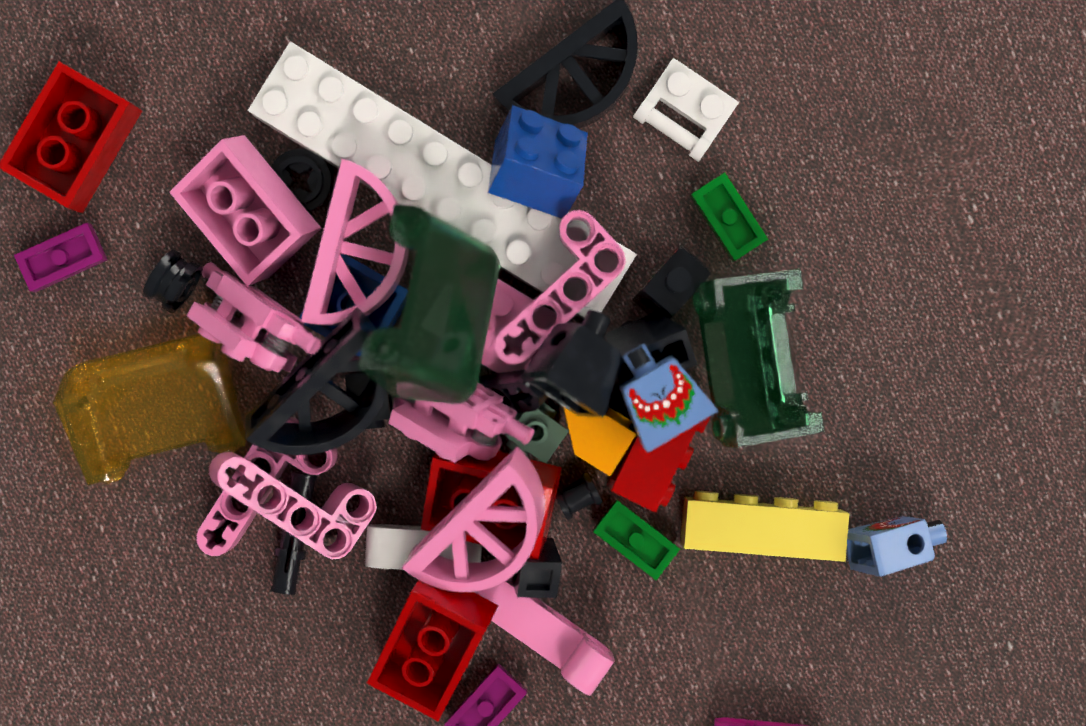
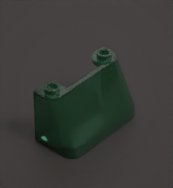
(444, 315)
(752, 359)

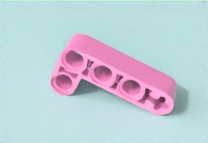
(554, 296)
(285, 501)
(242, 520)
(551, 635)

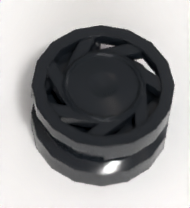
(172, 281)

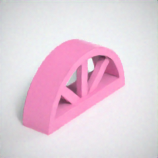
(333, 245)
(460, 575)

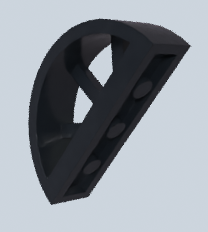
(562, 56)
(267, 420)

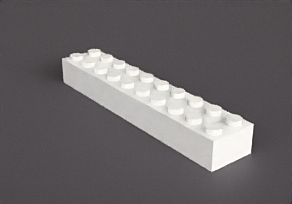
(421, 169)

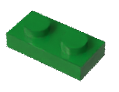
(728, 217)
(636, 539)

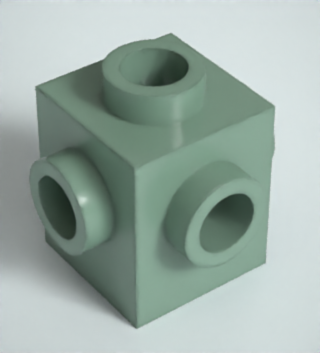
(546, 436)

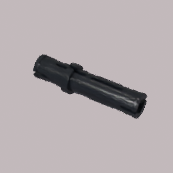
(286, 580)

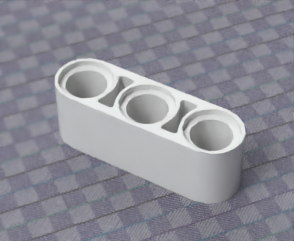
(391, 544)

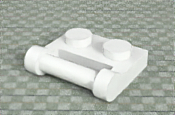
(693, 99)

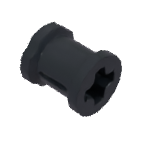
(577, 496)

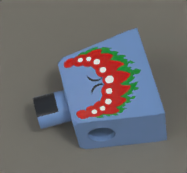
(661, 398)
(893, 544)

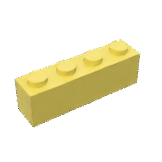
(763, 527)

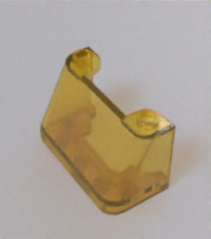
(148, 405)

